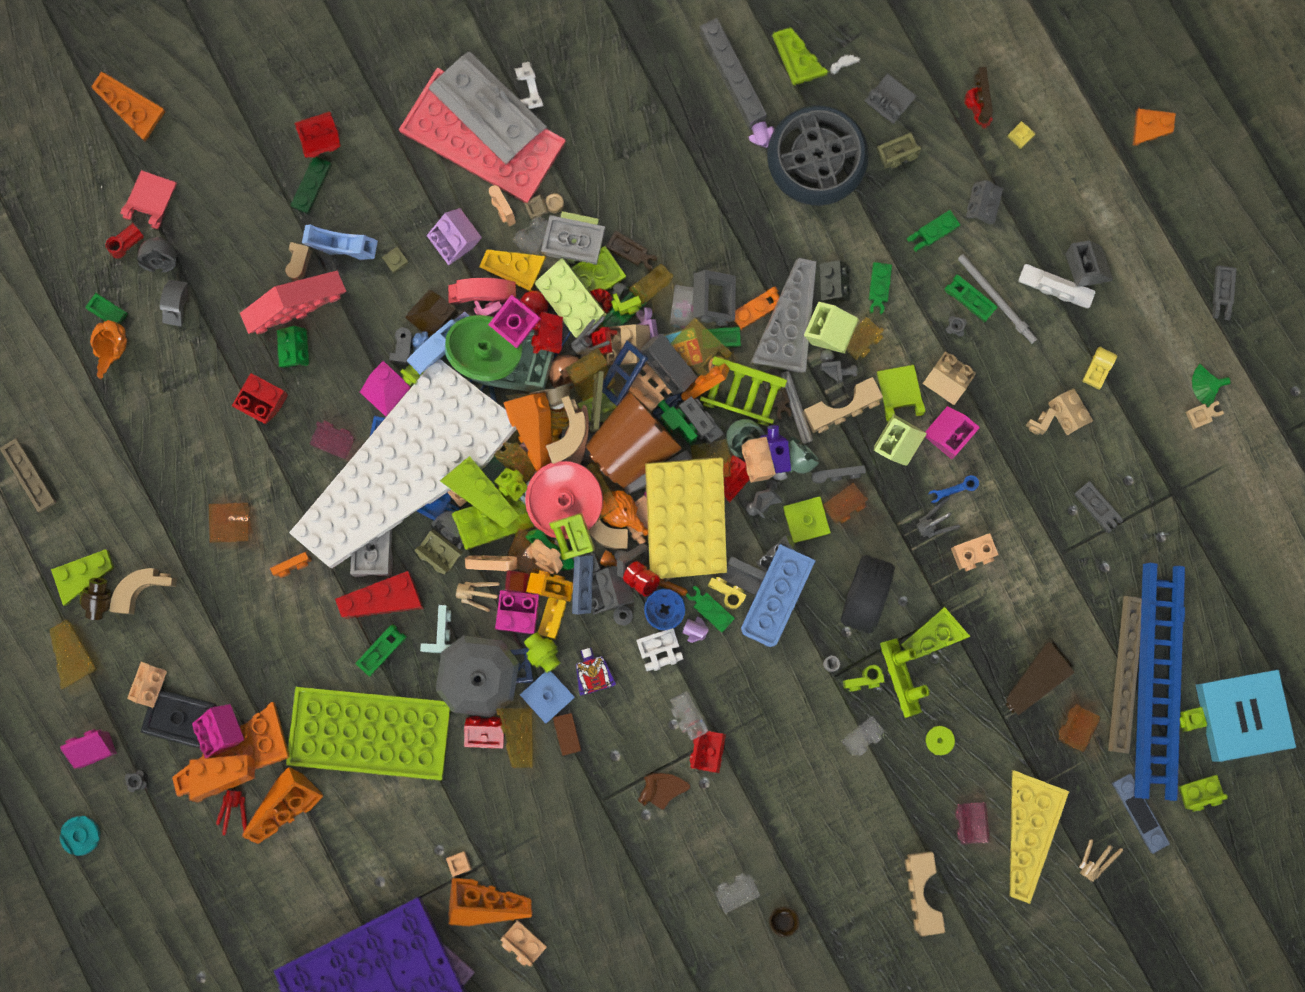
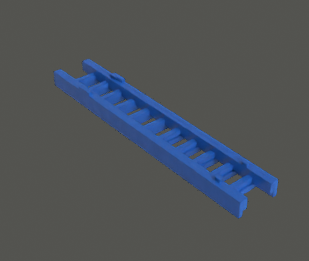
(1145, 688)

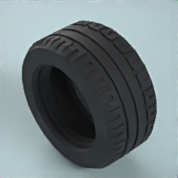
(867, 594)

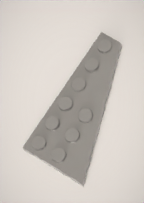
(784, 340)

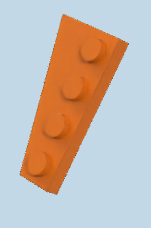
(132, 107)

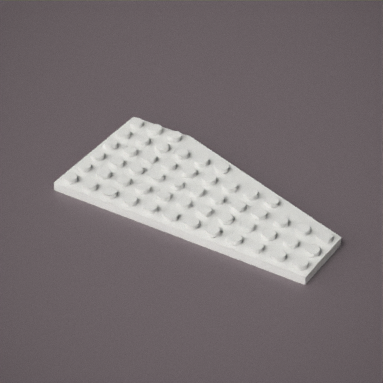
(402, 463)

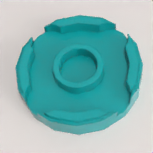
(80, 835)

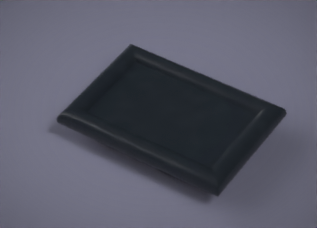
(173, 717)

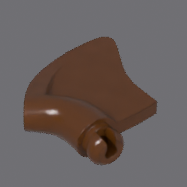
(661, 789)

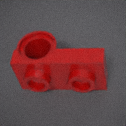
(971, 103)

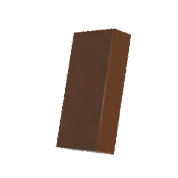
(567, 734)

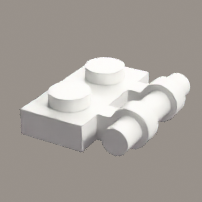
(656, 644)

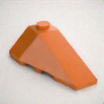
(533, 421)
(286, 799)
(478, 904)

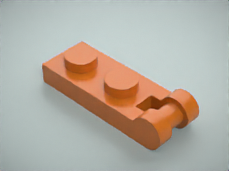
(756, 308)
(706, 382)

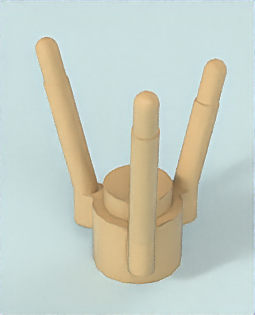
(466, 592)
(1093, 871)

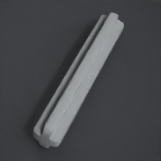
(797, 410)

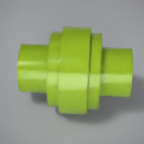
(542, 652)

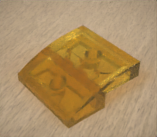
(715, 450)

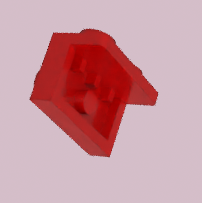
(548, 333)
(708, 752)

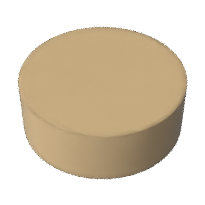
(554, 203)

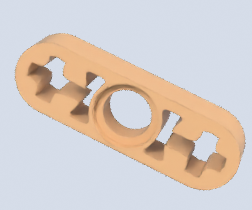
(488, 562)

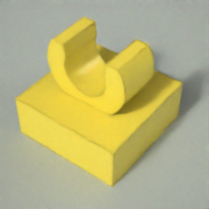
(1021, 134)

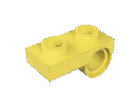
(1099, 367)
(720, 585)

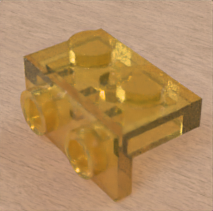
(863, 337)

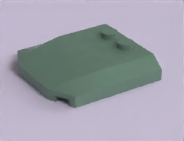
(530, 373)

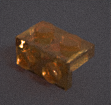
(1079, 728)

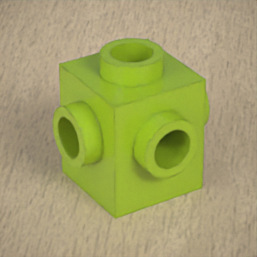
(511, 484)

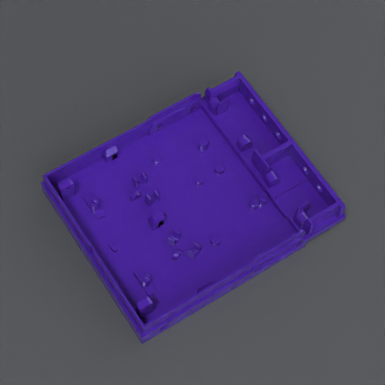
(381, 956)

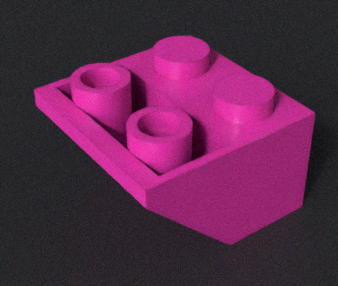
(951, 431)
(517, 612)
(217, 730)
(88, 749)

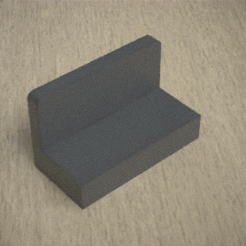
(743, 576)

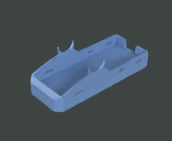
(777, 596)

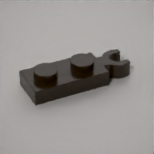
(630, 250)
(781, 397)

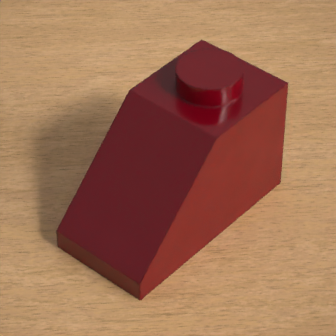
(517, 581)

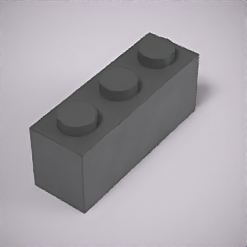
(668, 364)

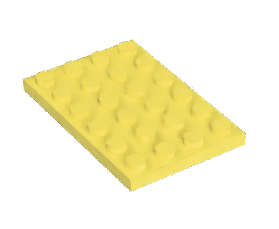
(686, 517)

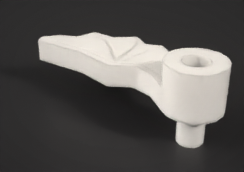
(844, 61)

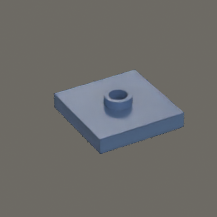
(547, 696)

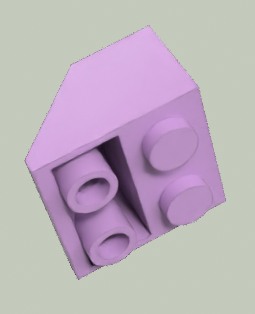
(453, 235)

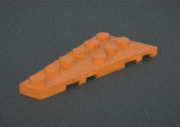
(261, 741)

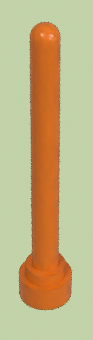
(609, 559)

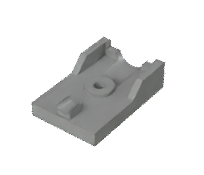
(560, 233)
(376, 561)

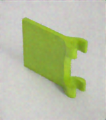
(900, 390)

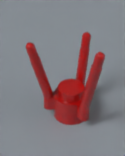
(230, 800)

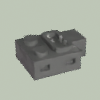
(700, 420)

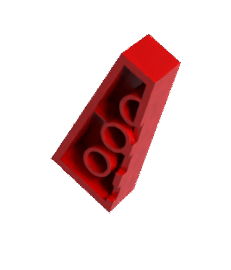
(384, 597)

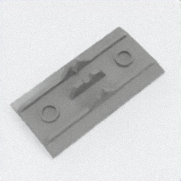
(487, 107)

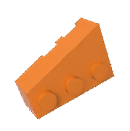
(215, 775)

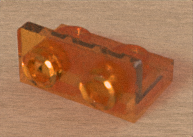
(845, 503)

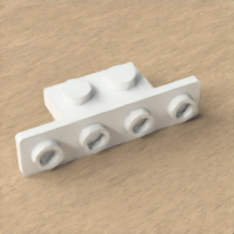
(1056, 286)

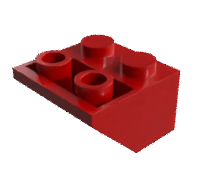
(259, 399)

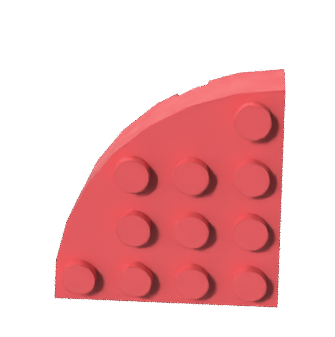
(292, 301)

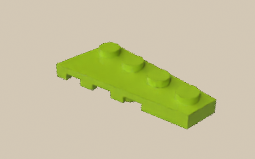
(475, 487)

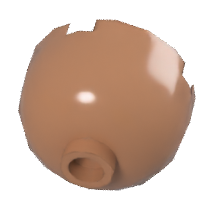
(558, 375)

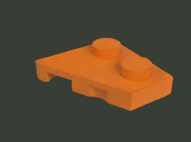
(1152, 124)

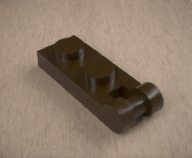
(983, 95)

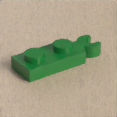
(879, 285)
(711, 610)

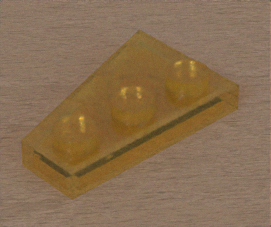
(71, 655)
(518, 732)

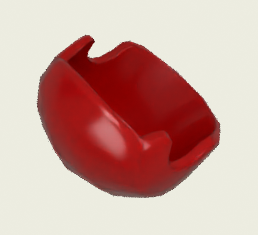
(536, 301)

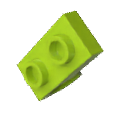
(855, 684)

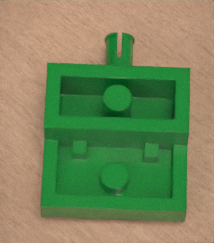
(674, 422)

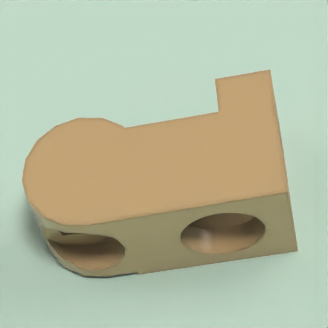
(299, 261)

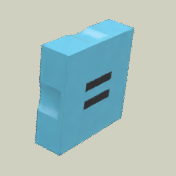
(1246, 716)

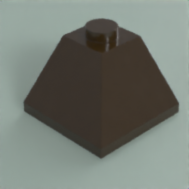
(431, 313)

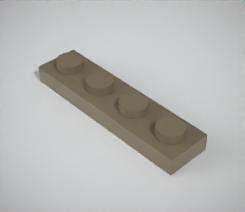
(28, 475)

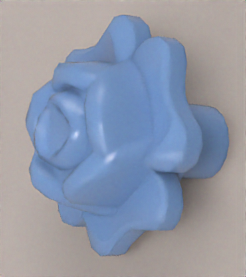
(419, 339)

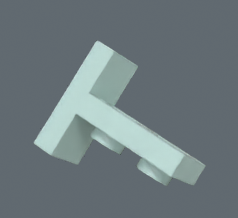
(443, 634)

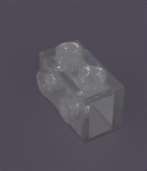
(689, 716)
(862, 736)

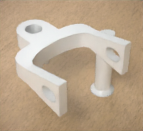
(524, 73)

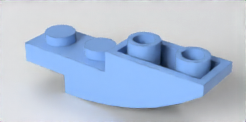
(433, 348)

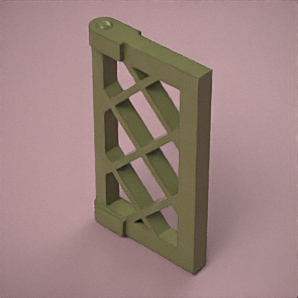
(596, 402)

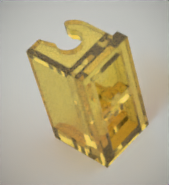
(652, 283)
(516, 459)

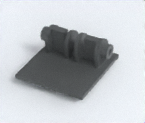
(890, 98)

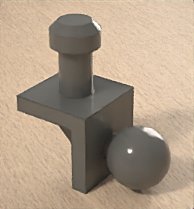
(834, 369)
(763, 500)

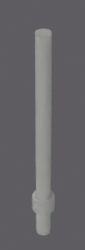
(1021, 327)

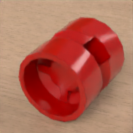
(641, 579)

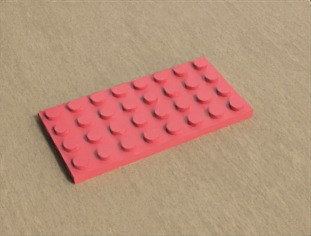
(444, 133)

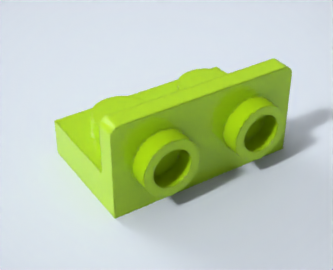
(1202, 793)

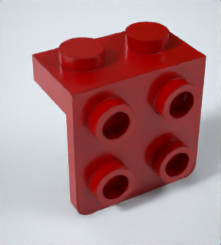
(318, 134)

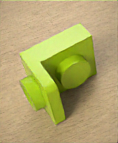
(410, 375)
(1192, 719)

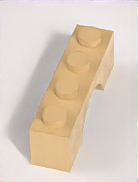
(821, 416)
(921, 868)

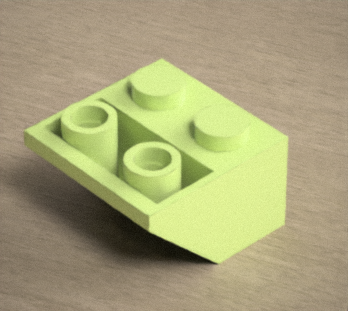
(831, 327)
(899, 440)

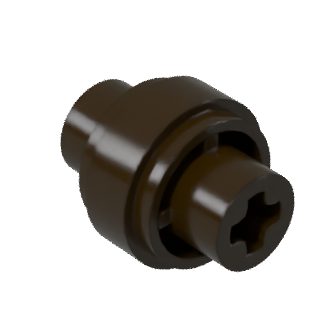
(95, 598)

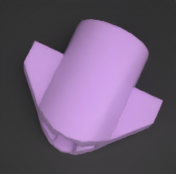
(761, 134)
(695, 630)

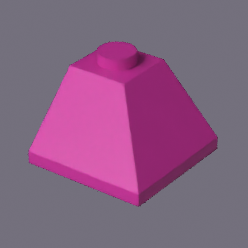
(514, 321)
(384, 388)

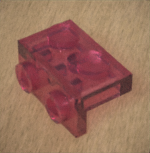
(972, 823)

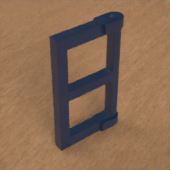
(616, 367)

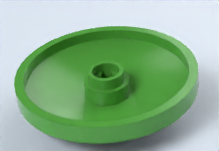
(479, 350)

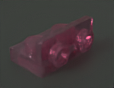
(332, 440)

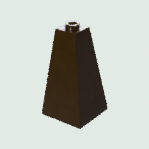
(1042, 675)

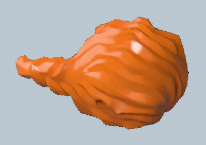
(108, 344)
(625, 514)

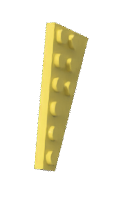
(1034, 819)

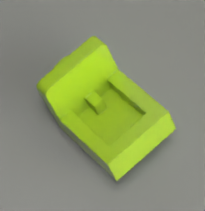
(630, 306)

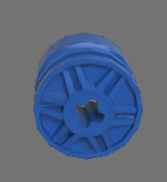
(662, 620)

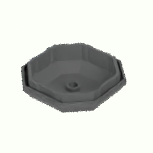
(471, 658)

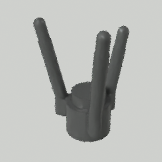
(583, 342)
(927, 526)

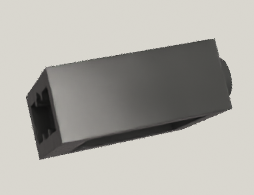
(700, 299)

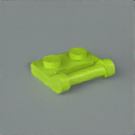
(577, 533)

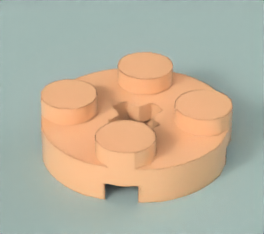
(546, 559)

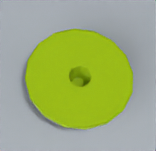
(940, 740)

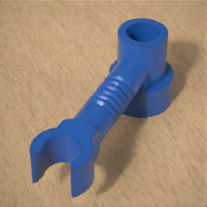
(957, 488)

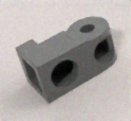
(403, 347)

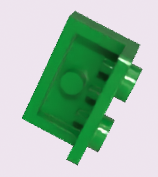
(292, 347)

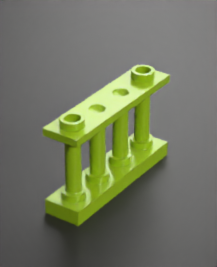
(757, 378)

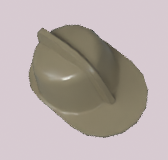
(555, 395)

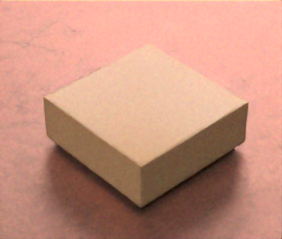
(458, 863)

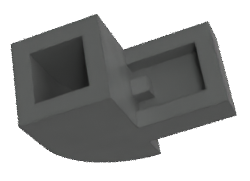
(172, 302)

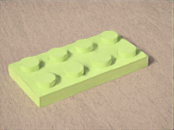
(569, 297)

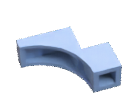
(336, 243)

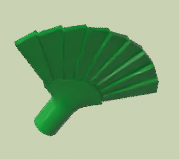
(1206, 385)

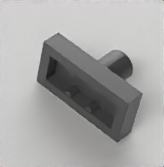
(625, 558)

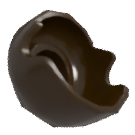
(784, 922)

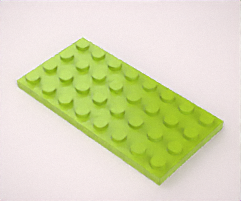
(368, 733)

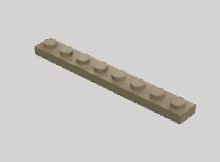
(1126, 676)

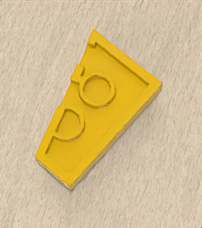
(514, 266)

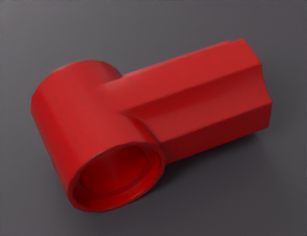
(125, 239)

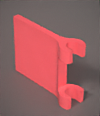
(149, 196)

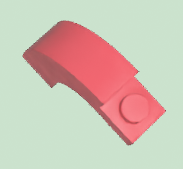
(481, 290)

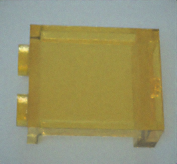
(583, 370)

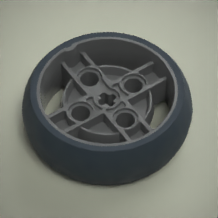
(850, 145)

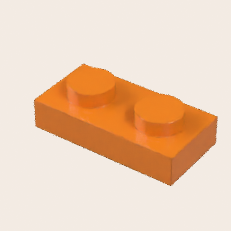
(284, 568)

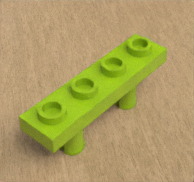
(903, 686)

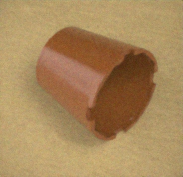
(630, 441)

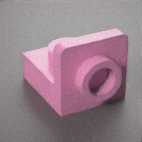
(490, 309)

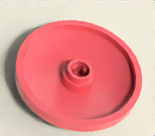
(561, 492)

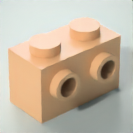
(758, 459)
(975, 551)

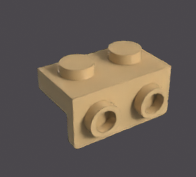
(1070, 411)

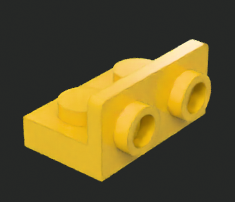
(552, 618)

